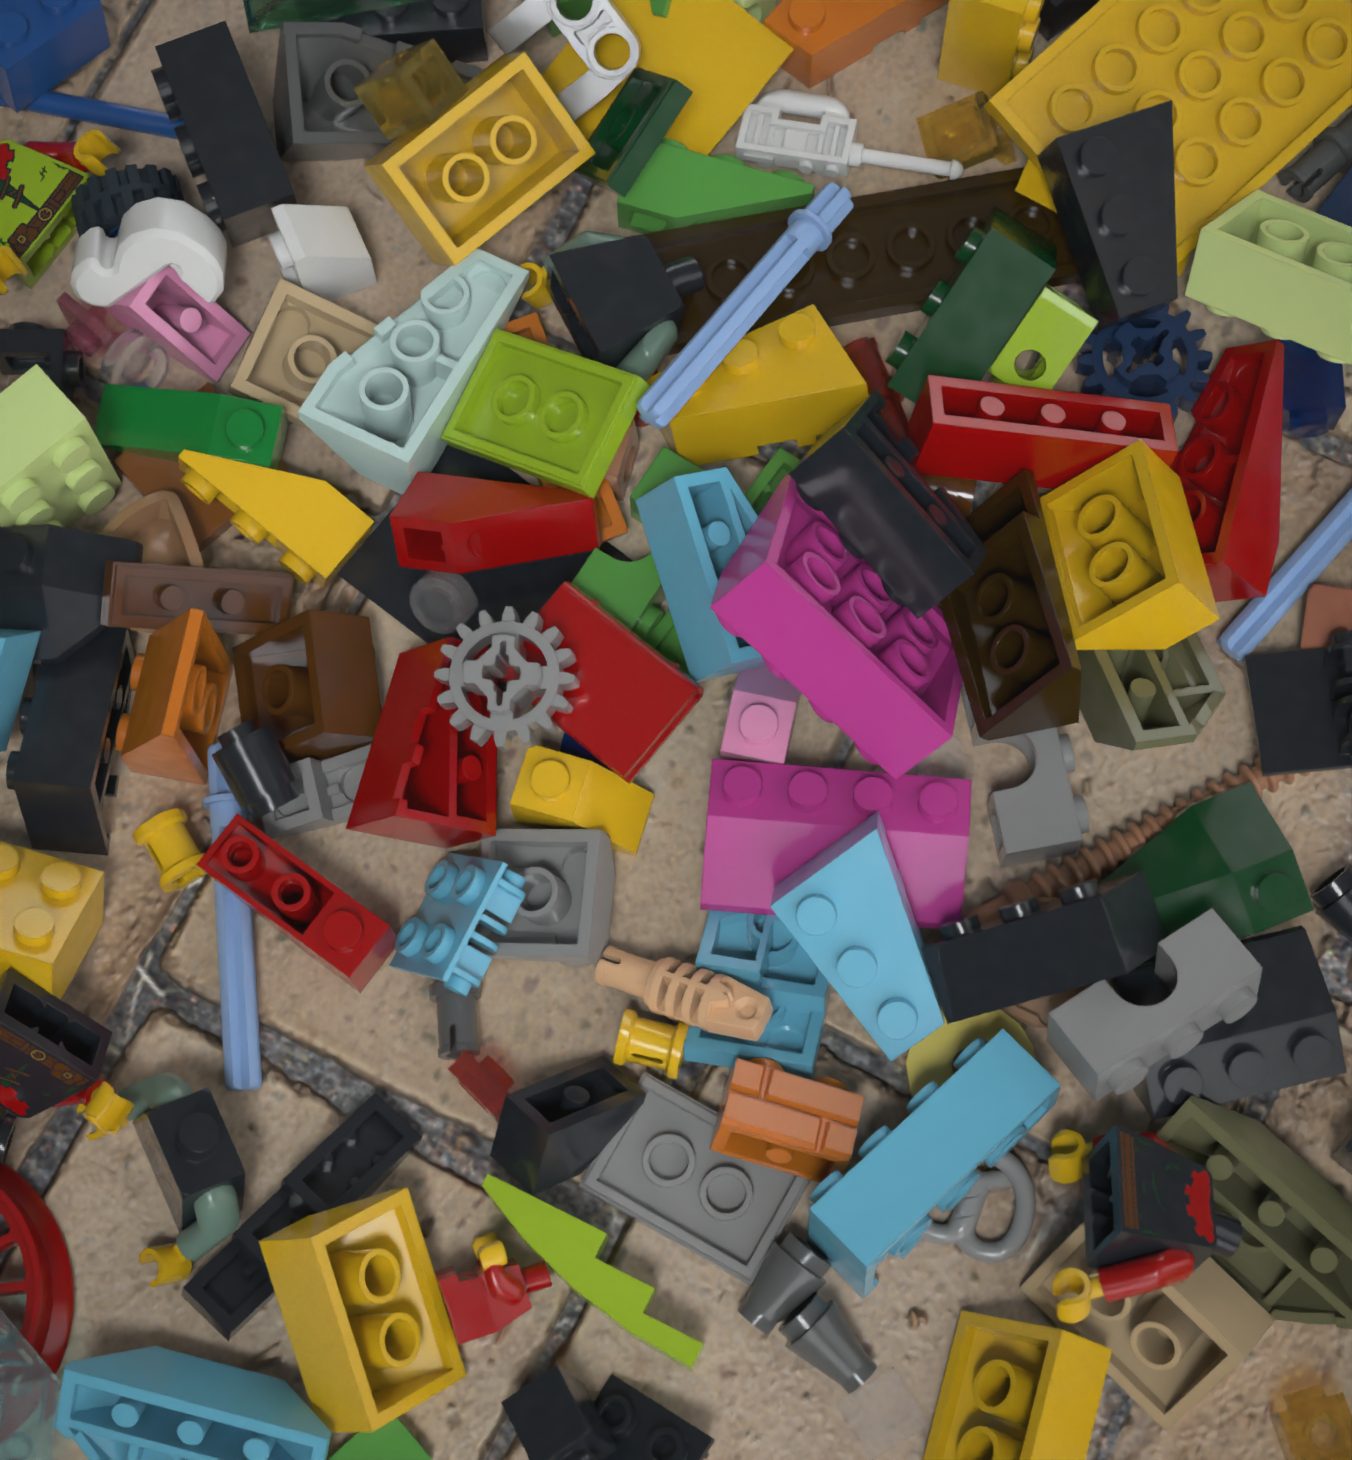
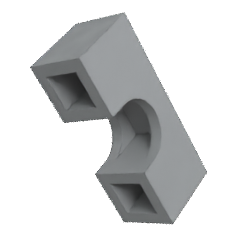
(1041, 814)
(1115, 1042)

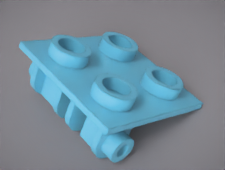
(455, 900)

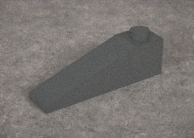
(315, 94)

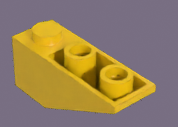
(293, 512)

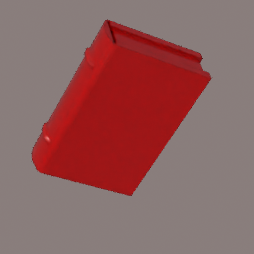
(627, 689)

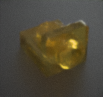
(965, 133)

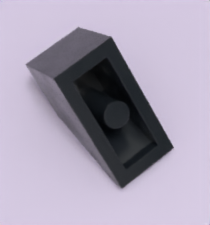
(563, 1123)

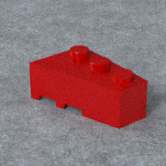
(421, 772)

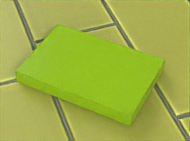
(545, 412)

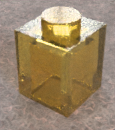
(411, 89)

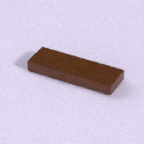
(157, 593)

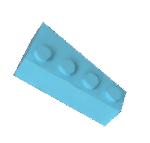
(928, 1158)

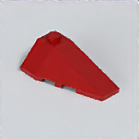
(1235, 469)

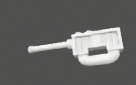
(821, 148)

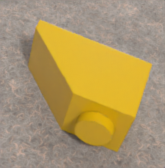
(579, 794)

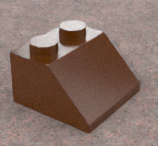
(311, 683)

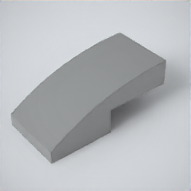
(325, 794)

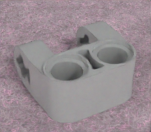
(583, 36)

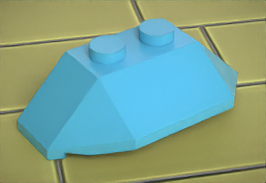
(183, 1408)

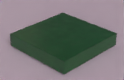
(633, 129)

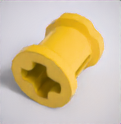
(171, 849)
(650, 1043)

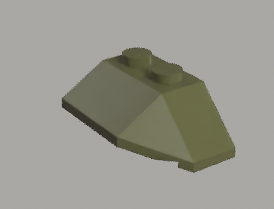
(1149, 694)
(1292, 1220)

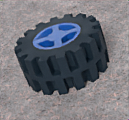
(112, 195)

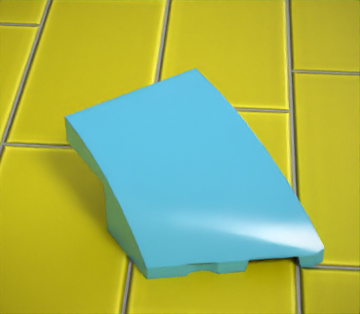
(771, 961)

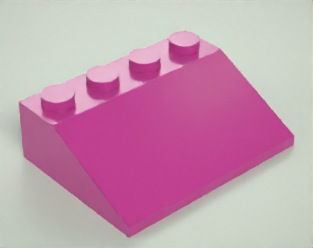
(839, 635)

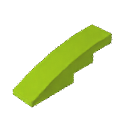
(574, 1254)

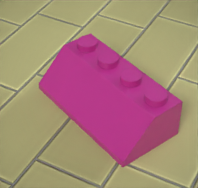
(780, 816)

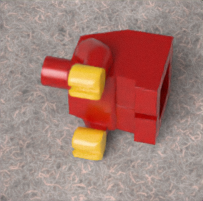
(490, 1292)

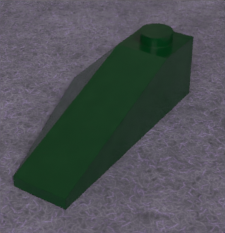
(1223, 858)

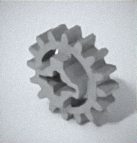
(479, 677)

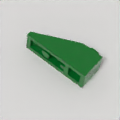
(168, 421)

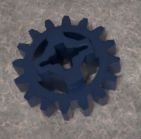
(1152, 381)

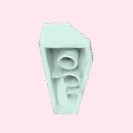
(401, 386)

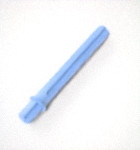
(807, 233)
(1289, 582)
(235, 953)

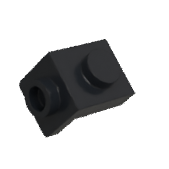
(48, 348)

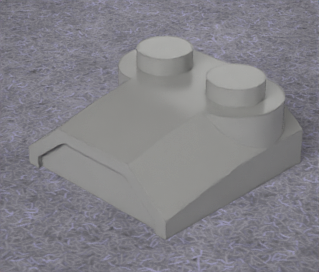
(565, 899)

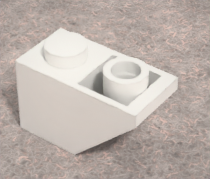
(321, 250)

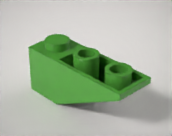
(694, 189)

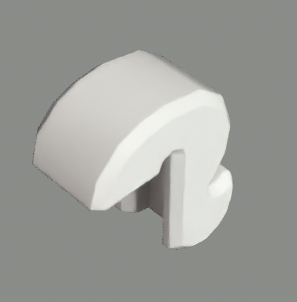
(149, 240)

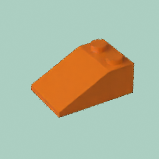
(177, 700)

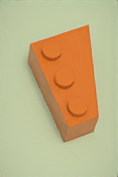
(839, 32)

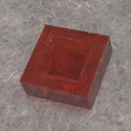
(483, 1082)

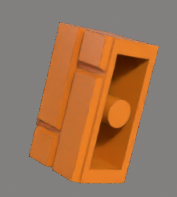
(786, 1120)

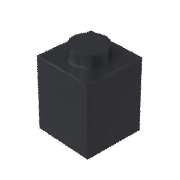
(558, 1419)

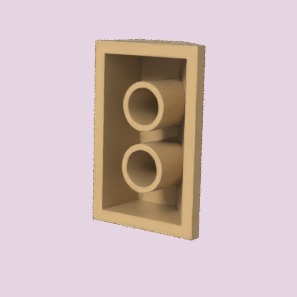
(1164, 1342)

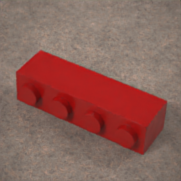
(1003, 428)

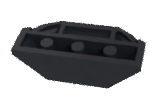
(56, 584)

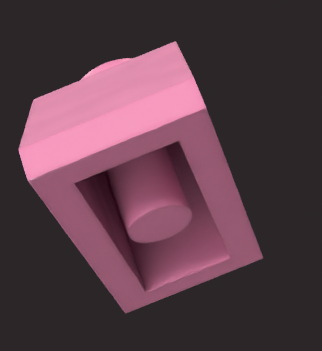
(182, 323)
(760, 718)

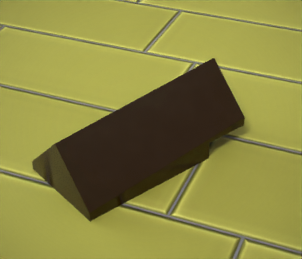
(1014, 621)

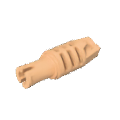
(687, 995)

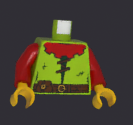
(37, 202)

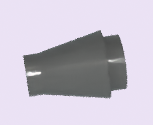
(784, 1282)
(826, 1341)

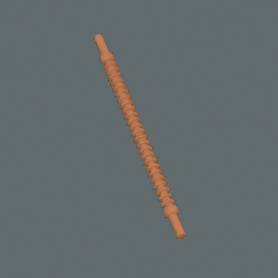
(1109, 854)

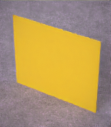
(703, 45)

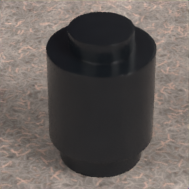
(255, 769)

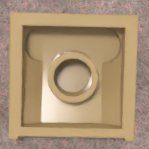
(294, 347)

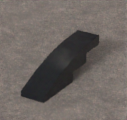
(338, 1172)

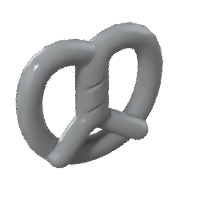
(964, 1218)

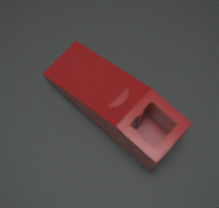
(488, 524)
(299, 903)

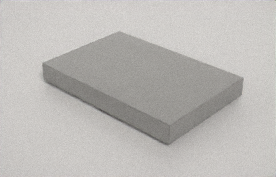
(693, 1196)

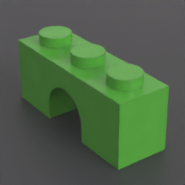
(633, 588)

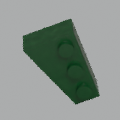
(978, 306)

